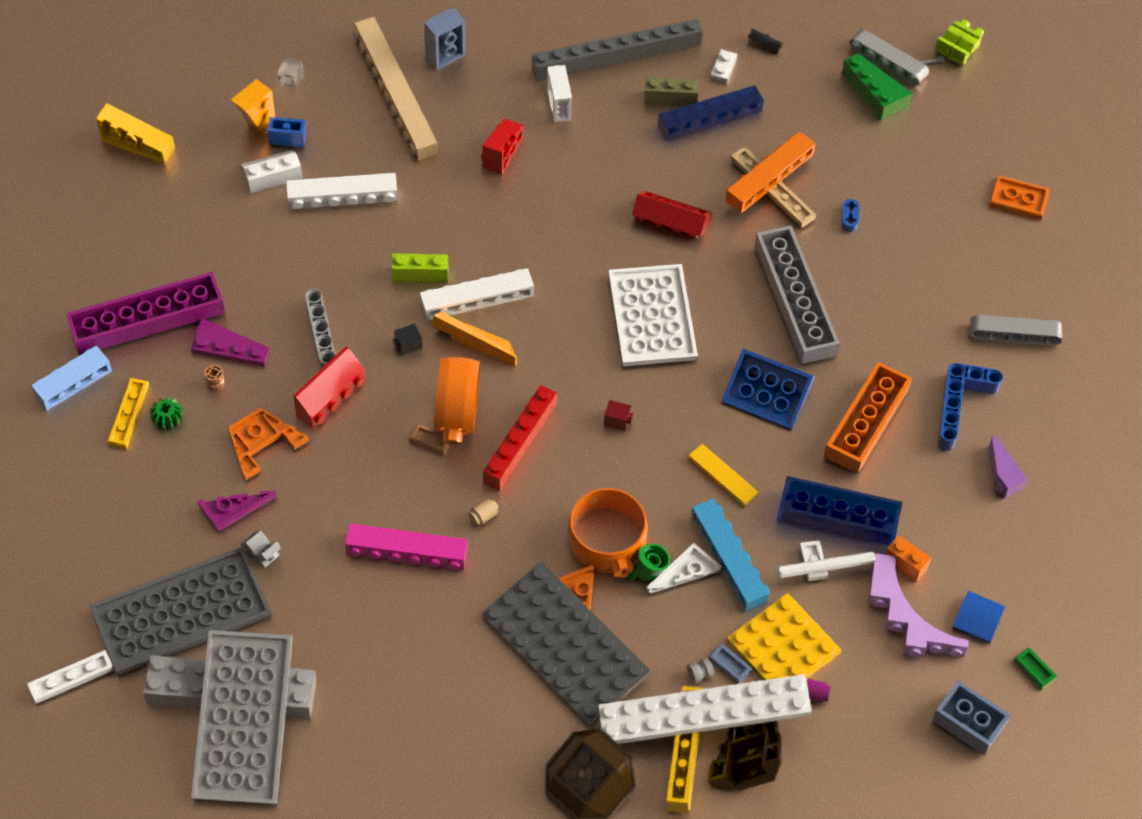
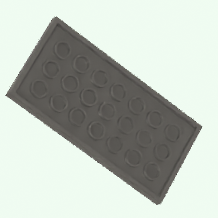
(180, 610)
(565, 643)

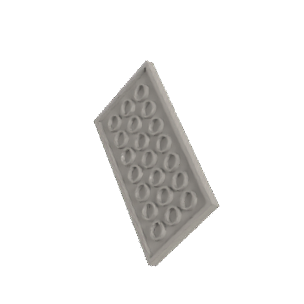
(242, 717)

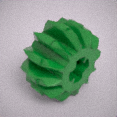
(166, 413)

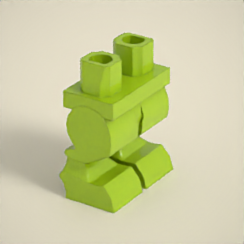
(963, 36)

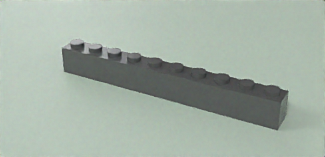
(619, 48)

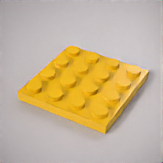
(783, 642)

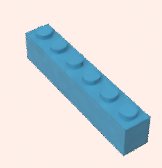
(730, 555)

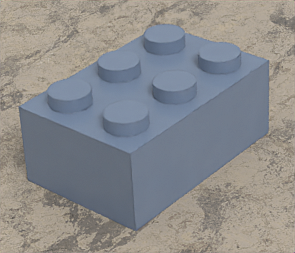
(444, 38)
(971, 717)

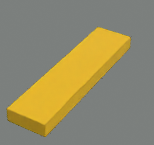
(128, 413)
(723, 475)

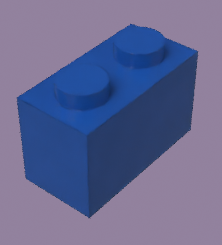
(287, 131)

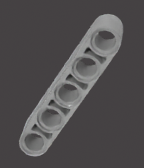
(889, 57)
(316, 307)
(1016, 330)

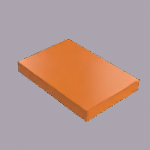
(1019, 197)

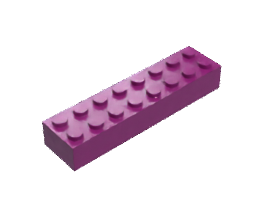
(146, 313)

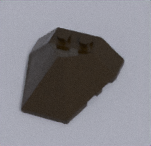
(748, 756)

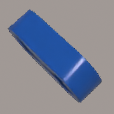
(854, 215)

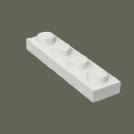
(70, 676)

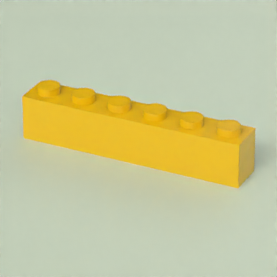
(683, 769)

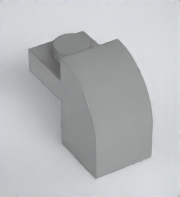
(261, 549)

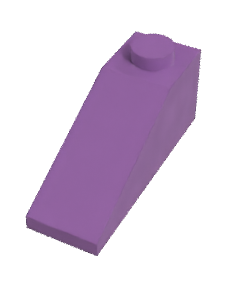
(1006, 474)

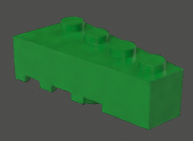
(875, 87)

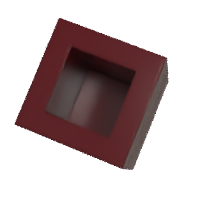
(618, 415)

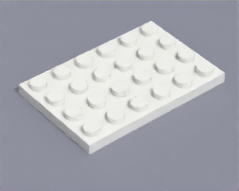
(652, 315)

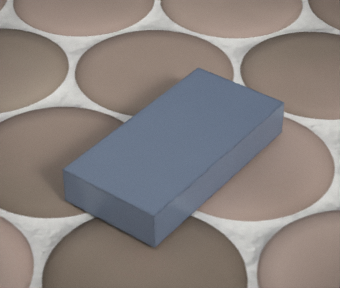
(730, 664)

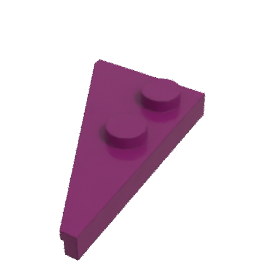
(231, 509)

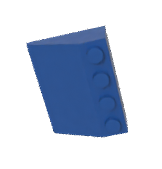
(768, 388)

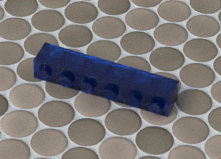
(710, 112)

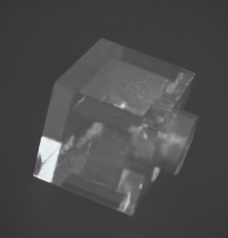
(291, 72)

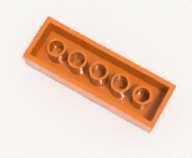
(867, 417)

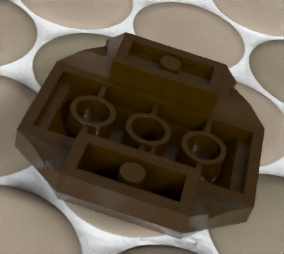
(610, 780)

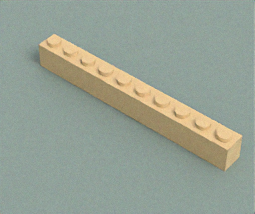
(395, 89)

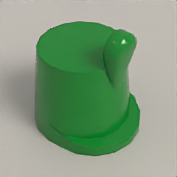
(650, 563)

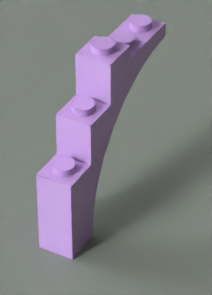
(902, 618)

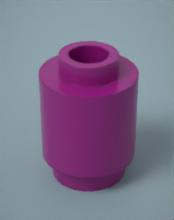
(818, 690)

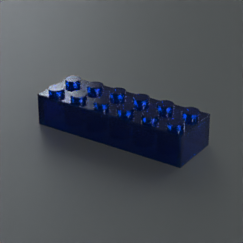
(839, 511)

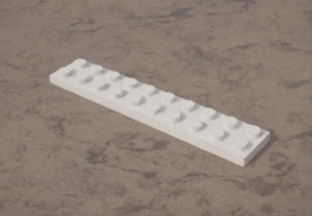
(706, 709)

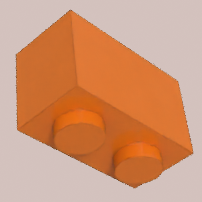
(908, 558)

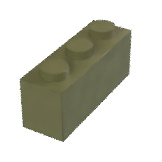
(671, 91)

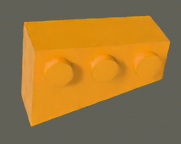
(256, 105)

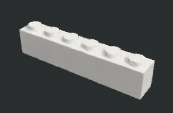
(342, 190)
(477, 294)

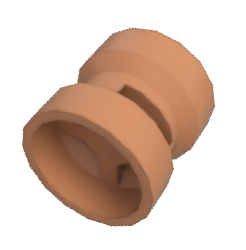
(214, 377)

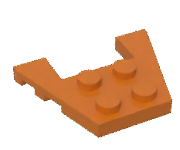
(257, 432)

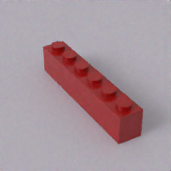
(519, 437)

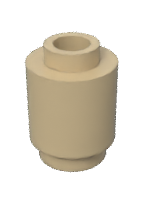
(483, 511)

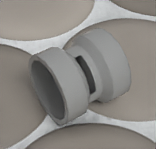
(700, 670)

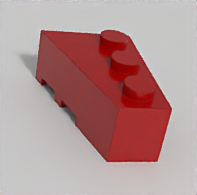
(501, 145)

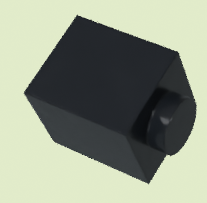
(407, 339)

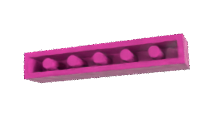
(406, 546)

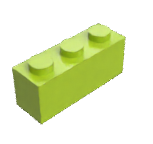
(419, 267)

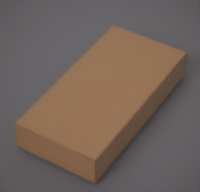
(428, 439)

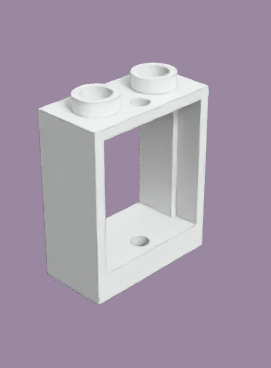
(559, 93)

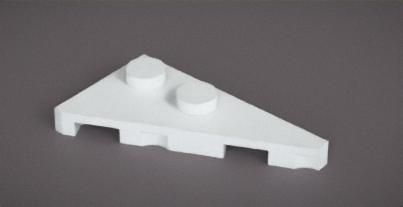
(687, 567)

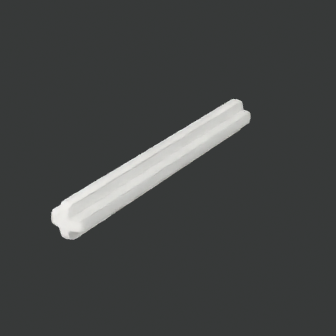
(826, 564)

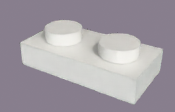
(723, 66)
(810, 552)

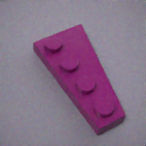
(225, 344)

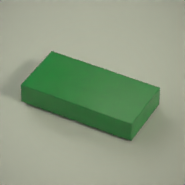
(1035, 668)

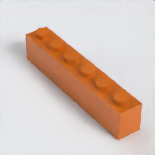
(769, 172)

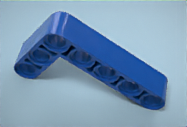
(963, 380)

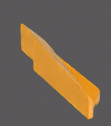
(475, 337)

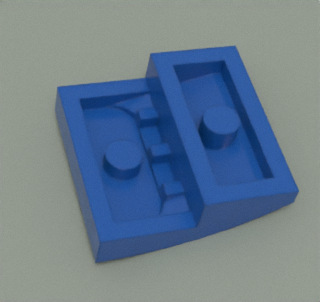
(979, 616)

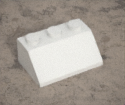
(271, 171)

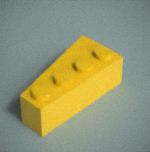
(133, 134)

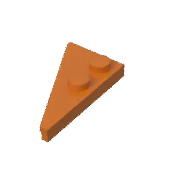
(581, 583)

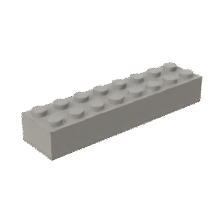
(796, 294)
(180, 684)

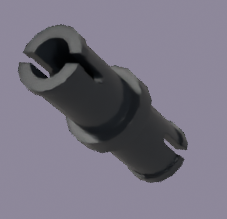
(765, 40)

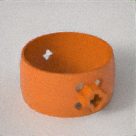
(456, 398)
(614, 500)

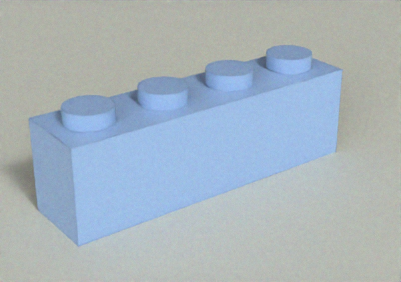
(71, 378)

